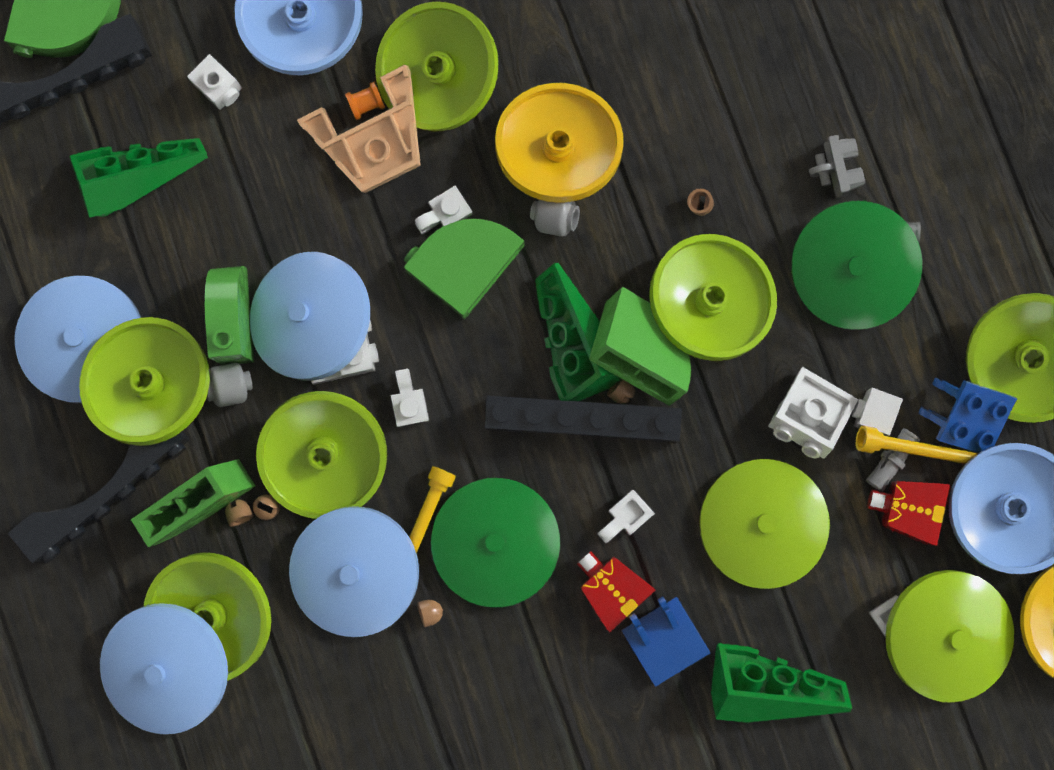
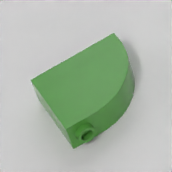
(57, 26)
(463, 261)
(228, 316)
(638, 351)
(193, 502)

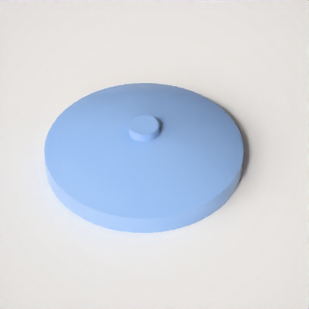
(298, 34)
(309, 316)
(63, 326)
(1006, 508)
(354, 571)
(163, 668)

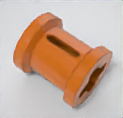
(365, 100)

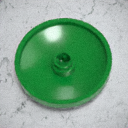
(856, 265)
(495, 542)

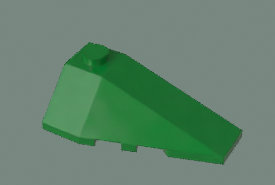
(119, 178)
(571, 337)
(763, 689)

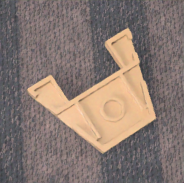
(379, 147)

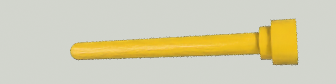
(871, 440)
(439, 482)

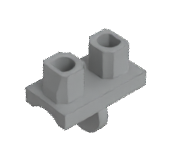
(836, 153)

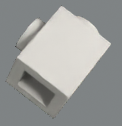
(215, 82)
(877, 410)

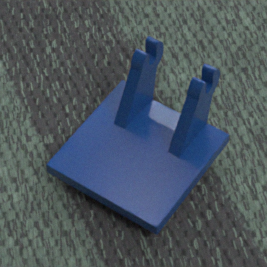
(975, 417)
(665, 640)

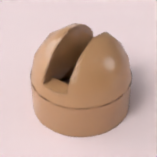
(694, 202)
(621, 392)
(269, 501)
(238, 514)
(430, 612)

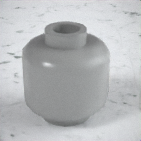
(555, 217)
(228, 384)

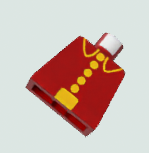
(912, 509)
(612, 589)

